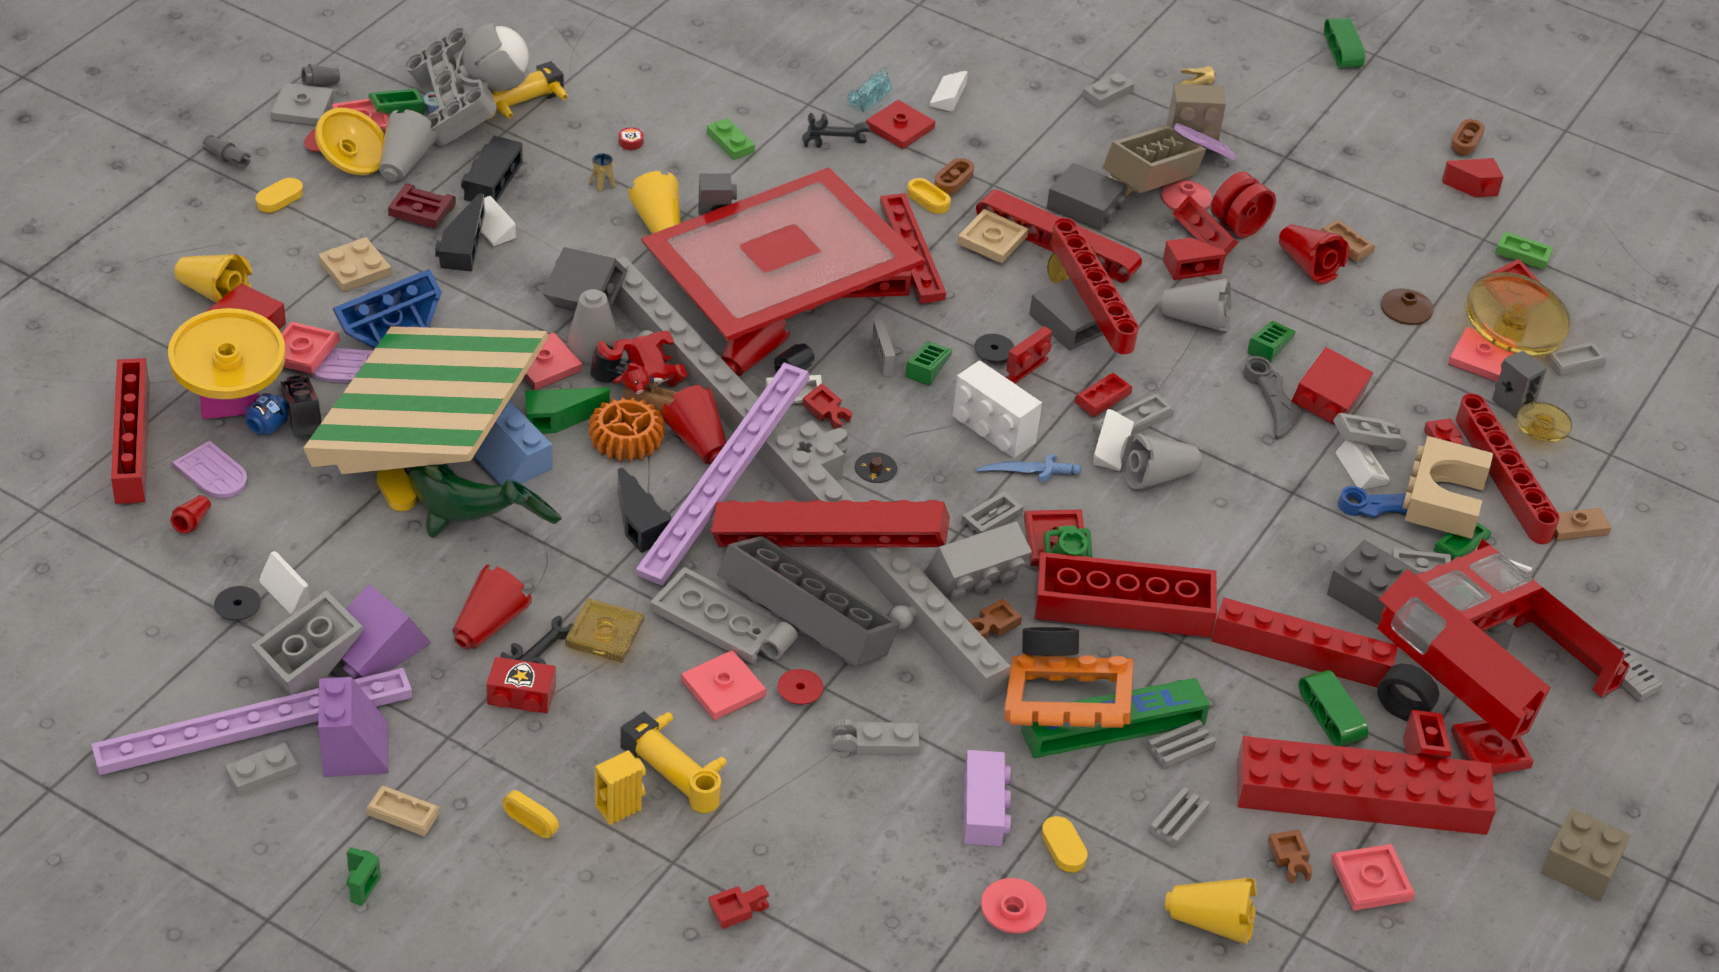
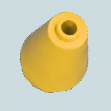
(656, 200)
(213, 274)
(1216, 906)

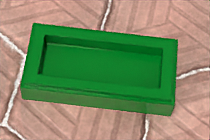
(1460, 546)

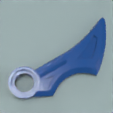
(1370, 504)

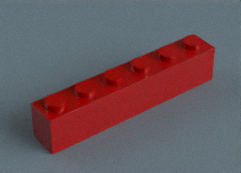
(130, 431)
(1303, 642)

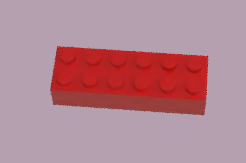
(1126, 594)

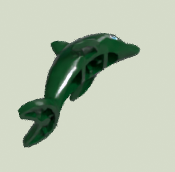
(461, 500)

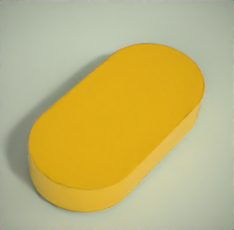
(279, 195)
(928, 196)
(396, 489)
(530, 814)
(1064, 844)

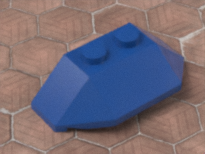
(400, 304)

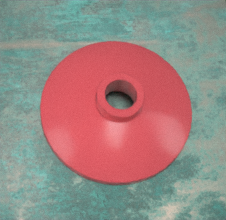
(1176, 192)
(1016, 896)

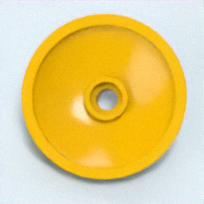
(350, 141)

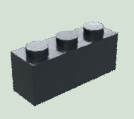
(493, 169)

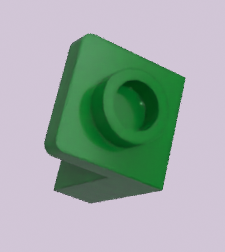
(363, 875)

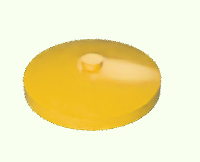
(226, 353)

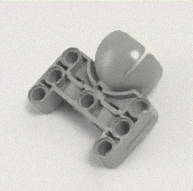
(465, 73)

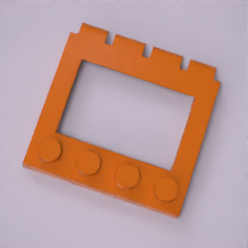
(1059, 668)

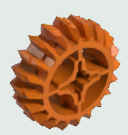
(626, 429)

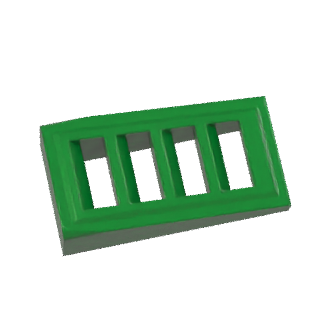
(397, 100)
(1270, 340)
(927, 362)

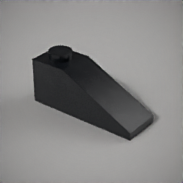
(461, 237)

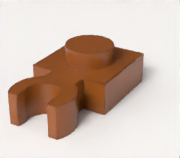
(996, 618)
(1291, 851)

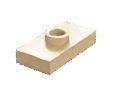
(403, 810)

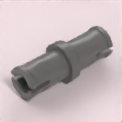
(226, 151)

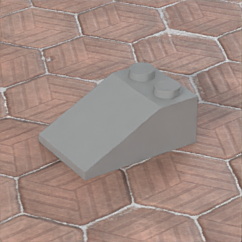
(308, 644)

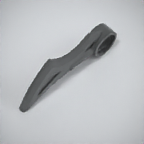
(1283, 409)

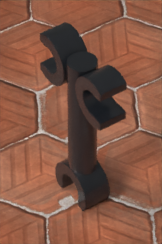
(819, 128)
(542, 645)

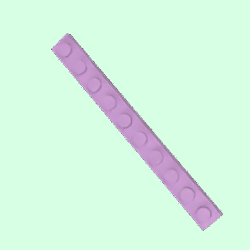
(722, 474)
(235, 724)

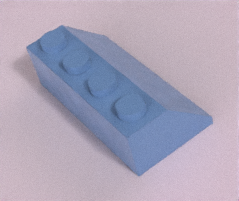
(514, 449)

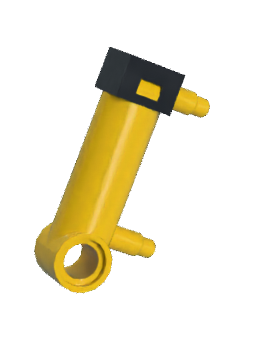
(545, 81)
(699, 784)

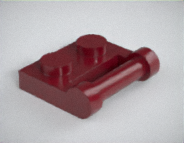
(421, 206)

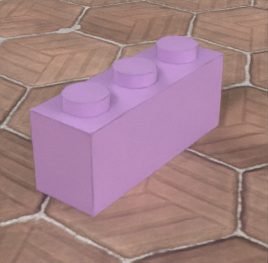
(986, 798)

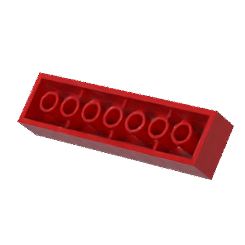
(1365, 785)

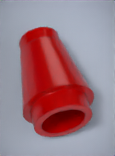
(190, 514)

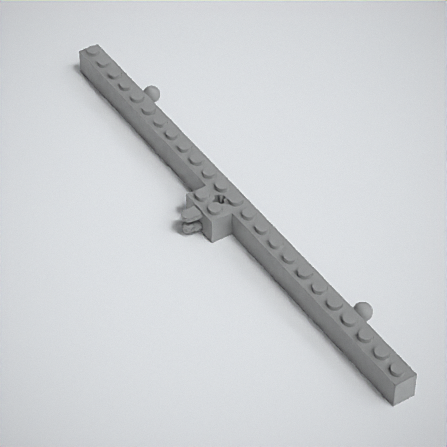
(809, 468)

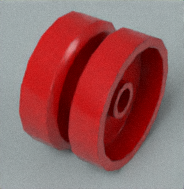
(1243, 204)

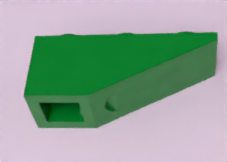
(562, 408)

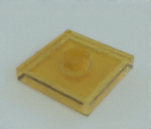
(604, 630)

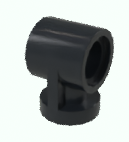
(607, 370)

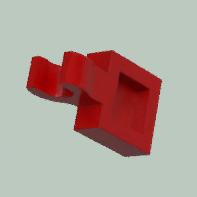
(1444, 430)
(735, 907)

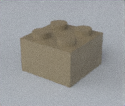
(1198, 108)
(1585, 854)

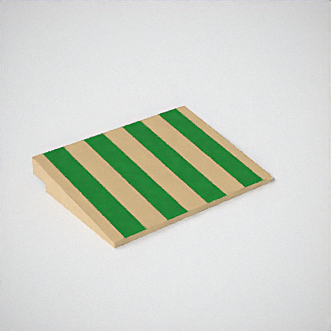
(424, 398)

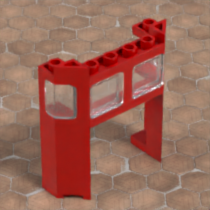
(1442, 626)

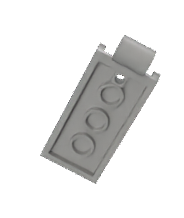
(723, 617)

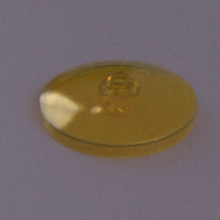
(1517, 313)

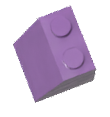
(386, 639)
(350, 730)

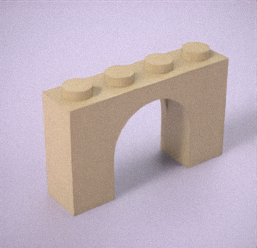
(1439, 508)

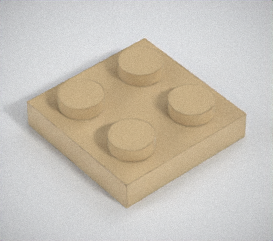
(992, 236)
(354, 264)

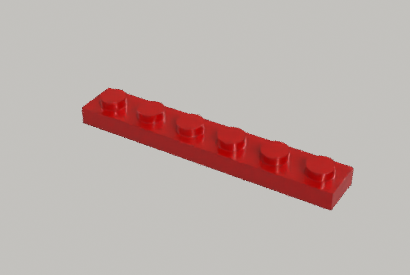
(902, 220)

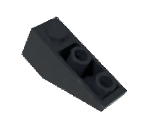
(302, 405)
(640, 513)

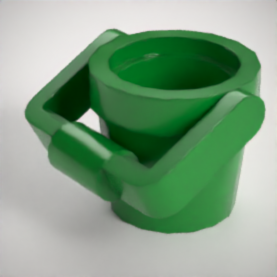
(1070, 541)

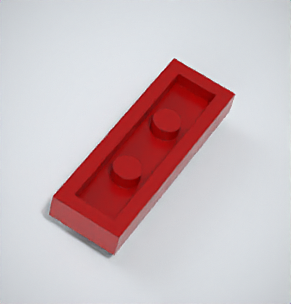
(1203, 225)

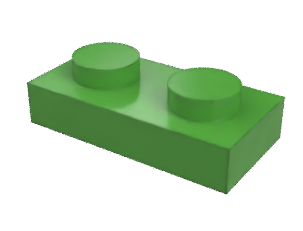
(730, 138)
(1526, 250)

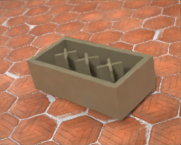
(1153, 159)

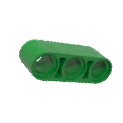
(1344, 42)
(1333, 708)

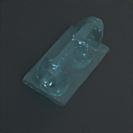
(871, 90)

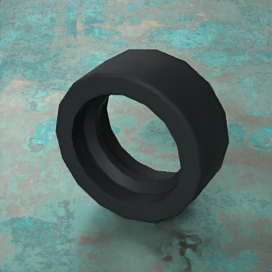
(1050, 641)
(1417, 681)

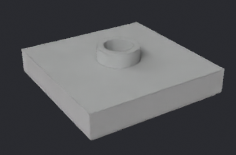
(301, 104)

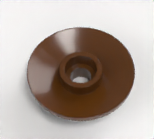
(1407, 306)

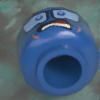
(266, 414)

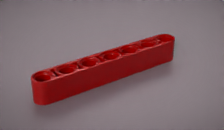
(1115, 258)
(1094, 286)
(1508, 469)

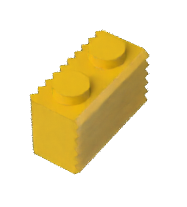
(619, 787)

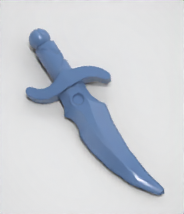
(1048, 468)

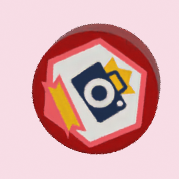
(631, 138)

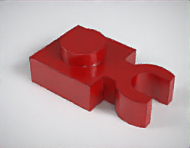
(824, 404)

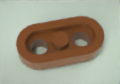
(1467, 136)
(954, 175)

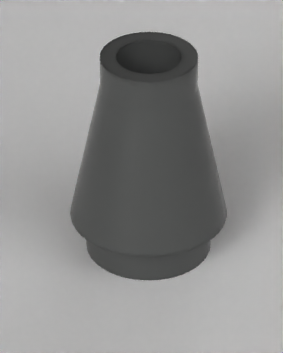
(319, 75)

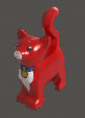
(647, 361)

